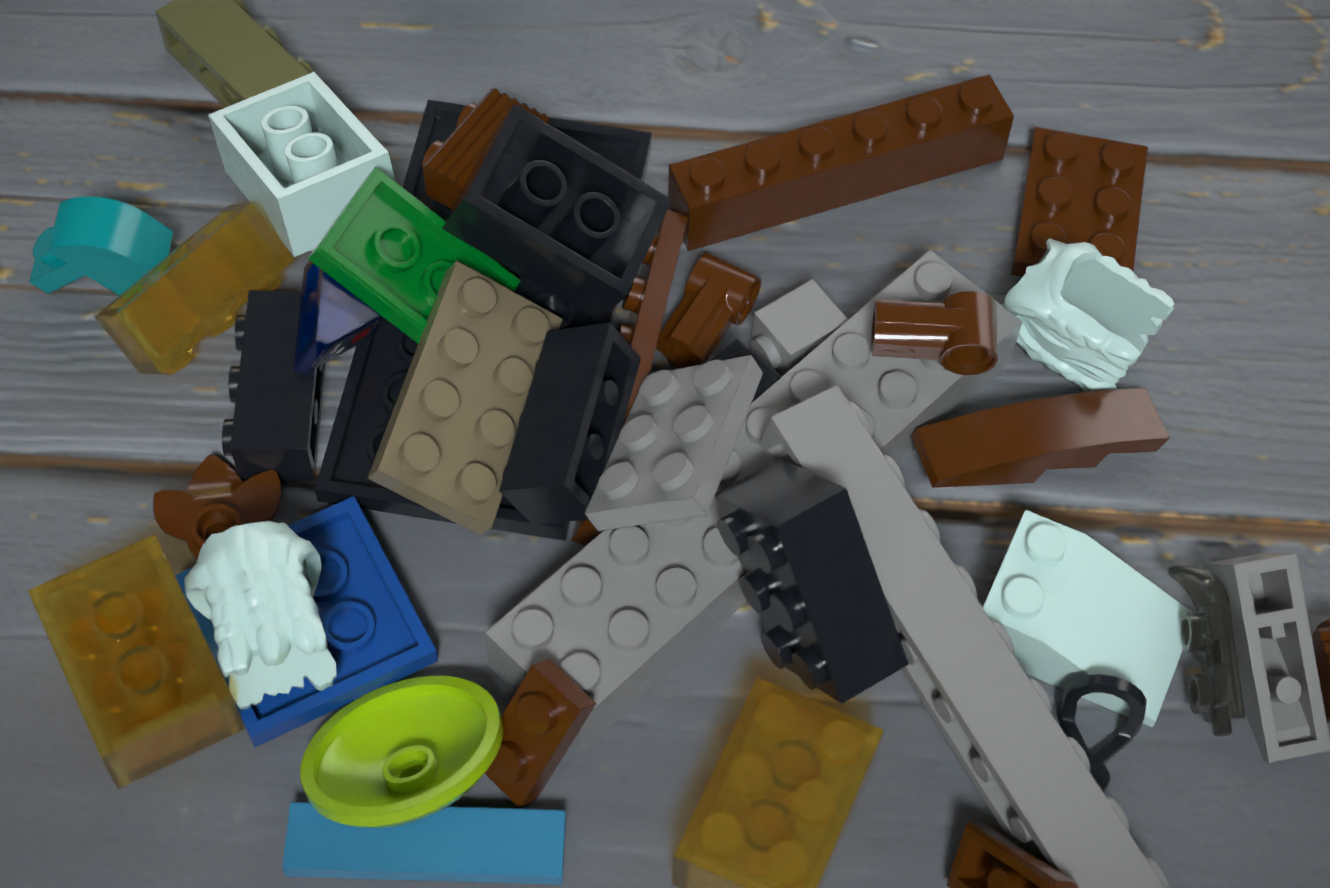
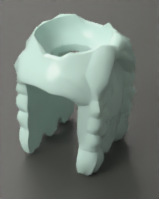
(1085, 314)
(259, 595)

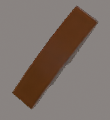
(1035, 435)

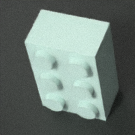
(297, 157)

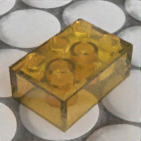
(136, 661)
(777, 795)

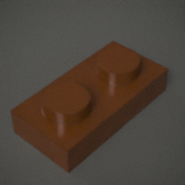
(538, 731)

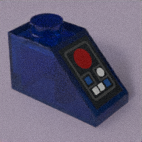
(329, 320)

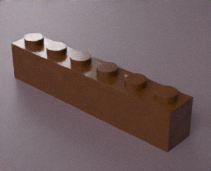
(839, 161)

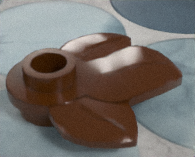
(216, 502)

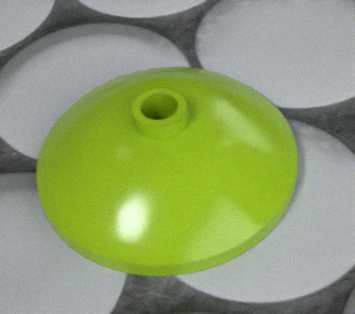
(402, 751)

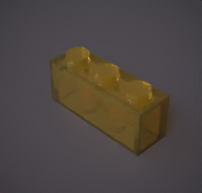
(195, 290)

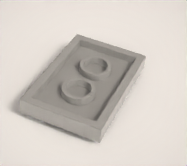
(675, 444)

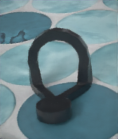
(1106, 684)

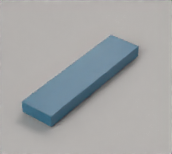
(445, 846)

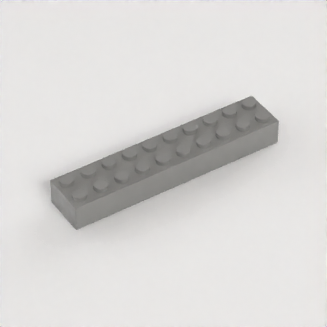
(659, 589)

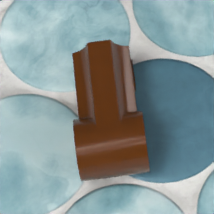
(712, 302)
(955, 331)

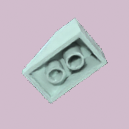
(1085, 613)

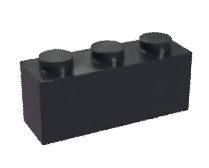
(274, 406)
(569, 422)

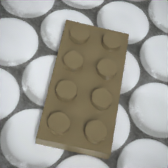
(463, 399)

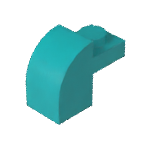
(99, 240)

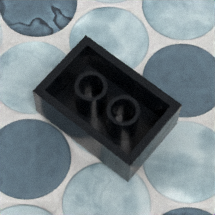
(557, 213)
(810, 579)

